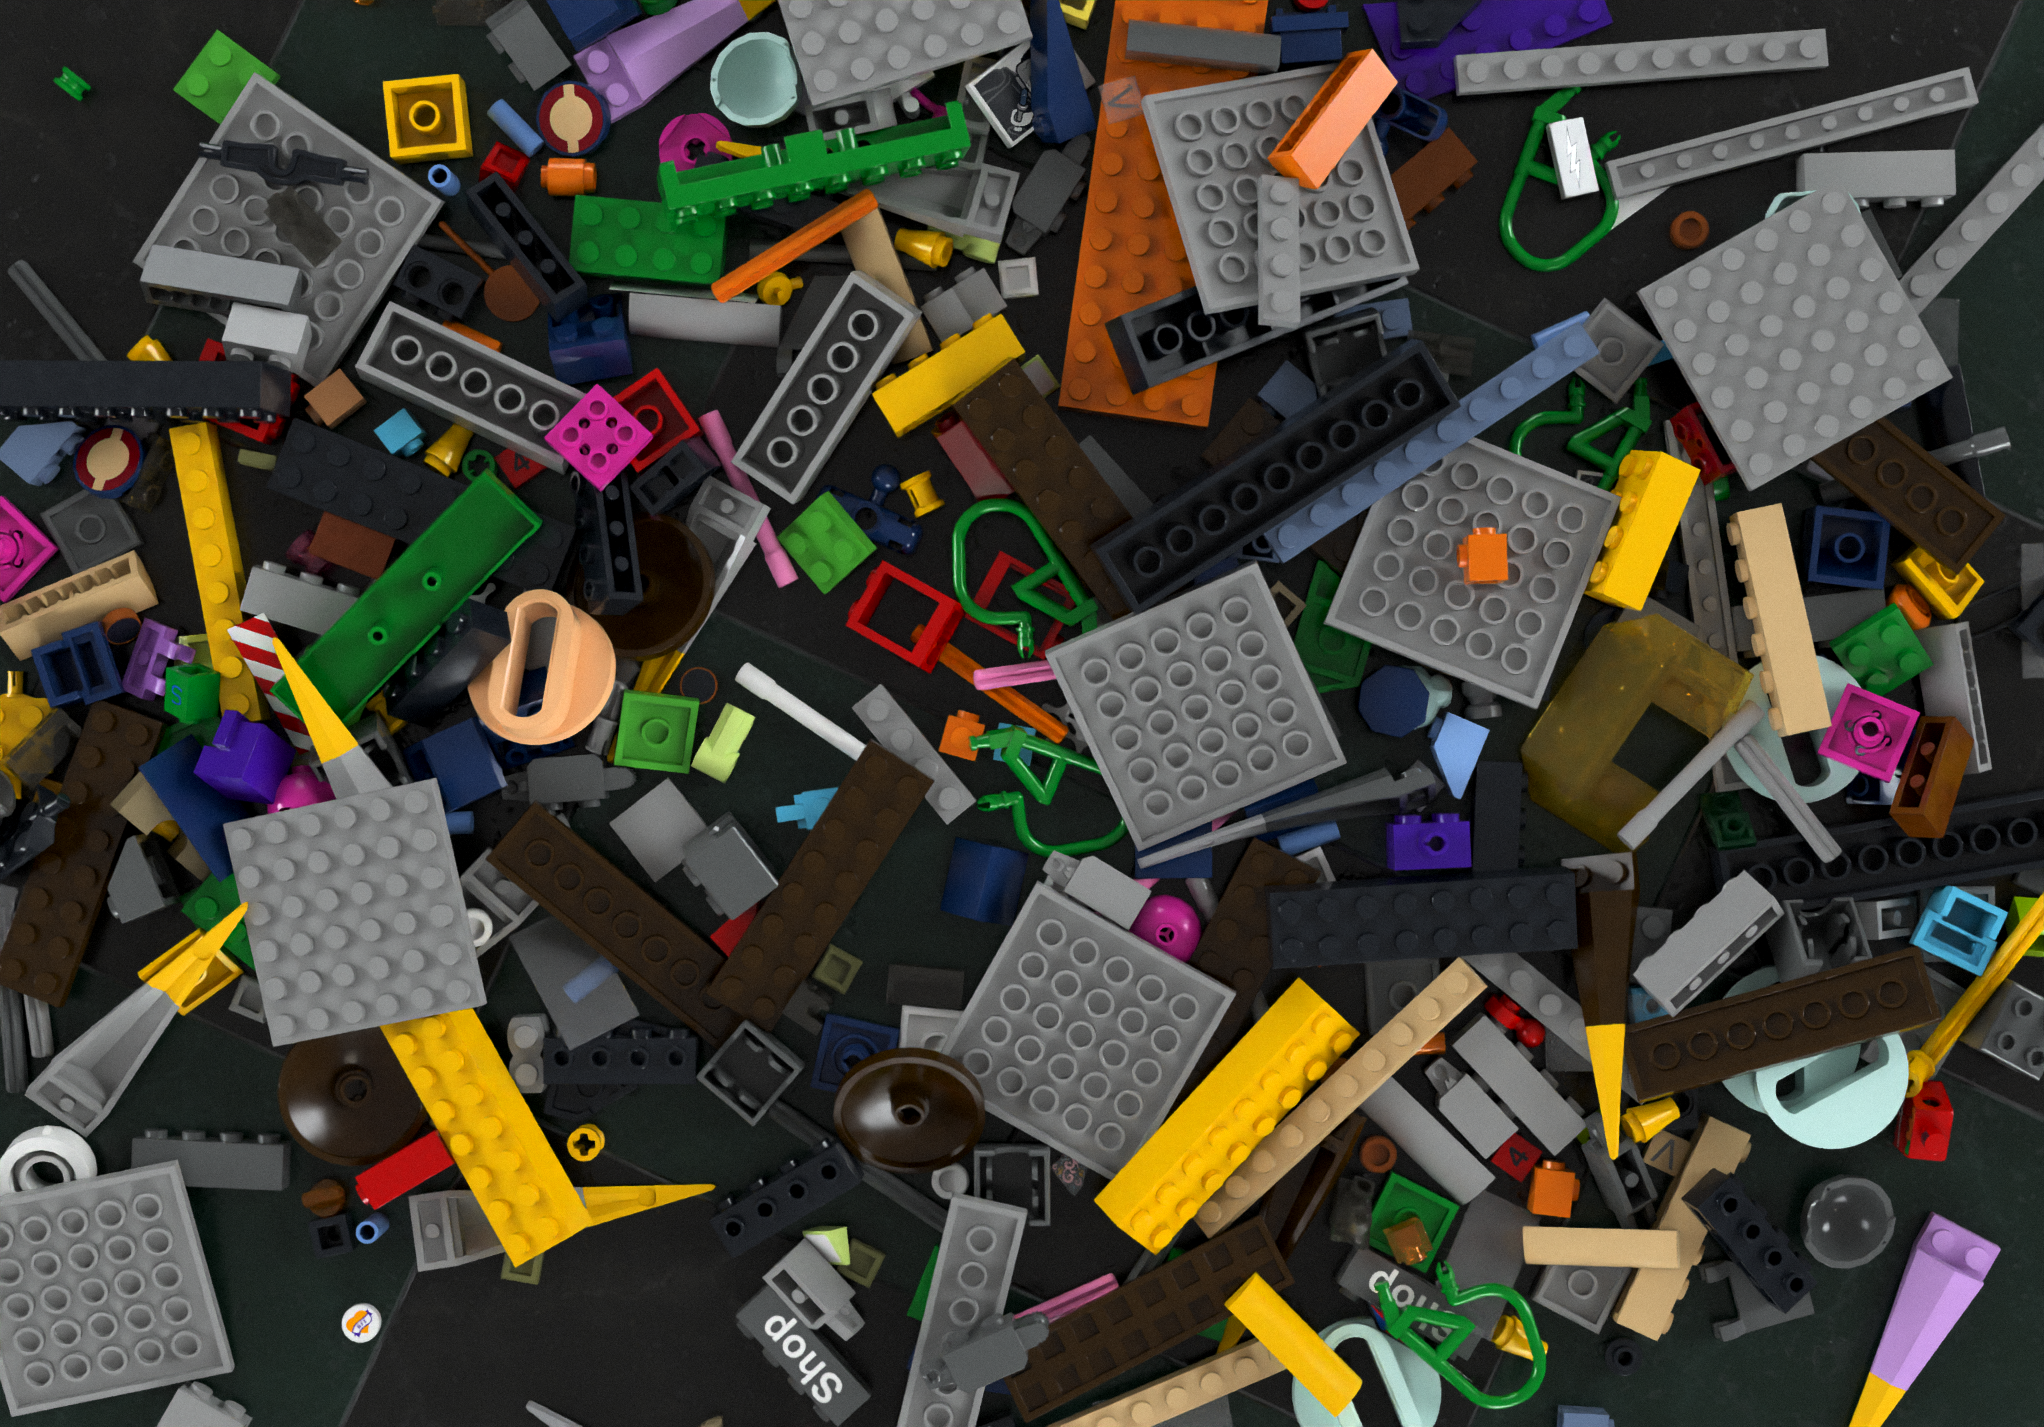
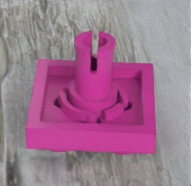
(602, 441)
(33, 548)
(1857, 706)

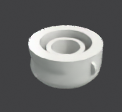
(45, 1144)

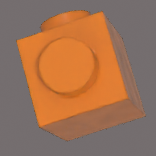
(1483, 557)
(956, 735)
(1552, 1189)

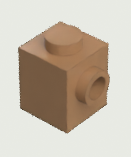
(333, 400)

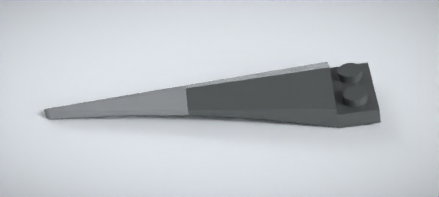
(1358, 798)

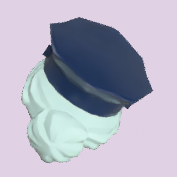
(1402, 699)

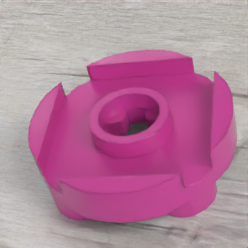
(687, 130)

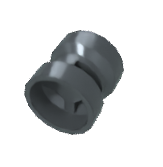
(1481, 702)

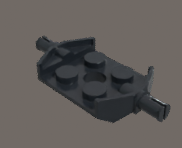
(30, 830)

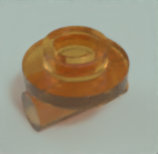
(325, 1198)

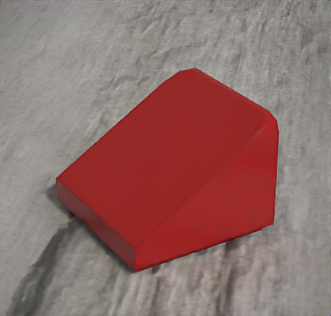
(507, 162)

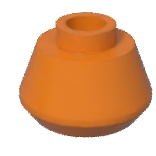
(1911, 605)

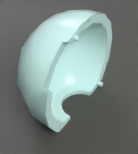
(756, 80)

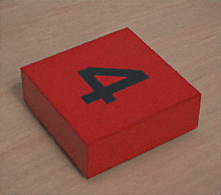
(518, 467)
(1516, 1156)

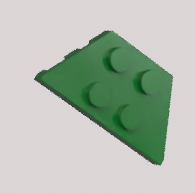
(1329, 655)

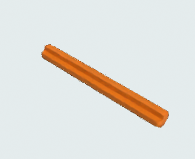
(794, 245)
(1005, 696)

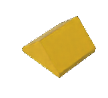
(1944, 592)
(218, 974)

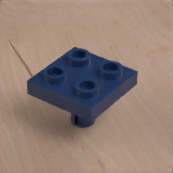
(845, 1044)

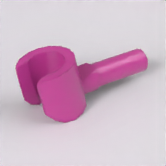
(937, 110)

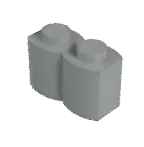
(962, 304)
(526, 1044)

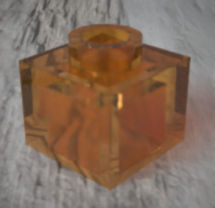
(1408, 1241)

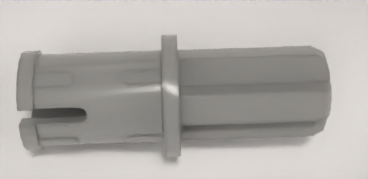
(606, 722)

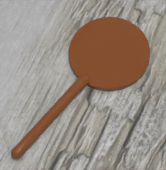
(504, 290)

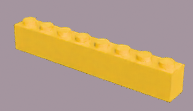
(216, 562)

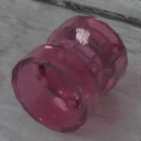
(299, 554)

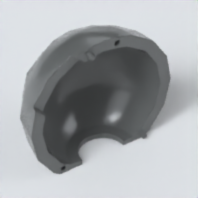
(1846, 1221)

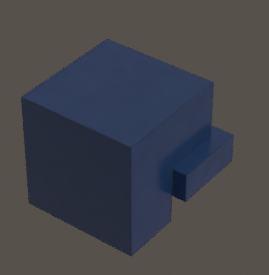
(592, 20)
(1309, 37)
(78, 668)

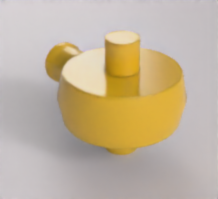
(777, 288)

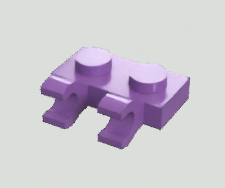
(150, 657)

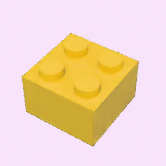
(427, 119)

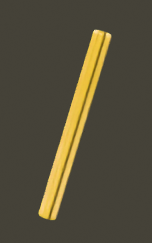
(1984, 986)

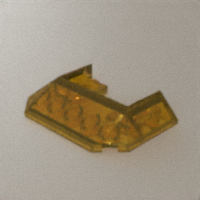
(1601, 704)

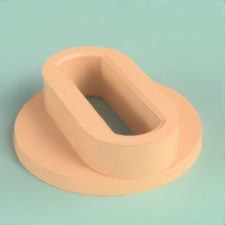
(577, 676)

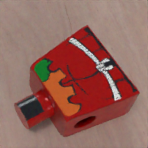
(1925, 1129)

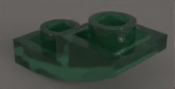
(1727, 821)

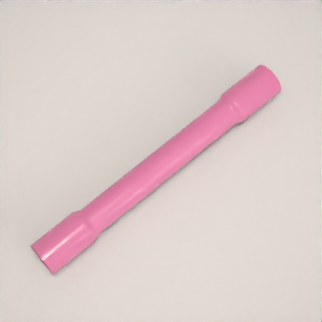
(721, 443)

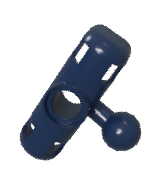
(1410, 117)
(885, 480)

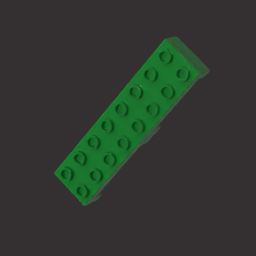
(808, 167)
(414, 596)

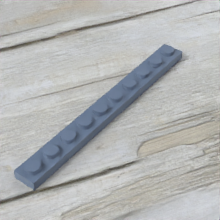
(1477, 413)

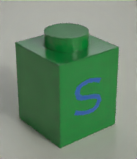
(192, 692)

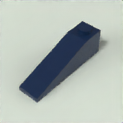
(1057, 86)

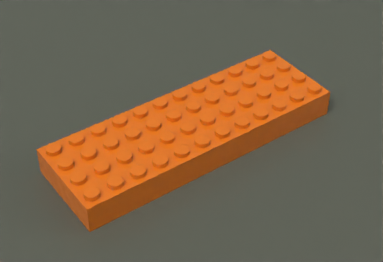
(1130, 231)

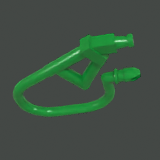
(1527, 166)
(1635, 419)
(1024, 589)
(1011, 742)
(1398, 1325)

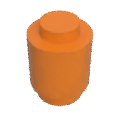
(569, 177)

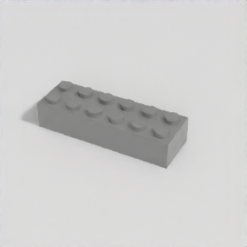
(467, 384)
(826, 386)

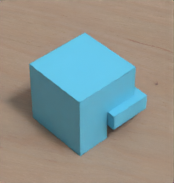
(1959, 928)

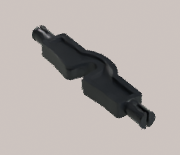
(264, 161)

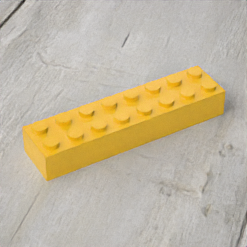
(1226, 1117)
(489, 1131)

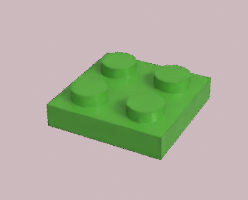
(220, 76)
(826, 542)
(656, 731)

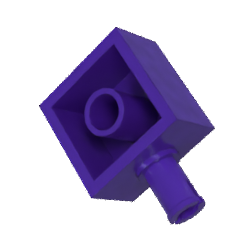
(1429, 843)

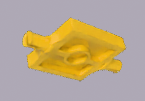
(17, 718)

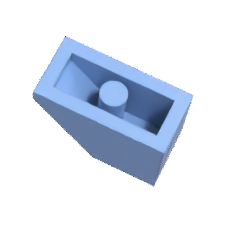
(1455, 749)

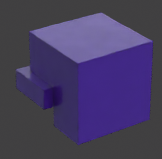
(246, 760)

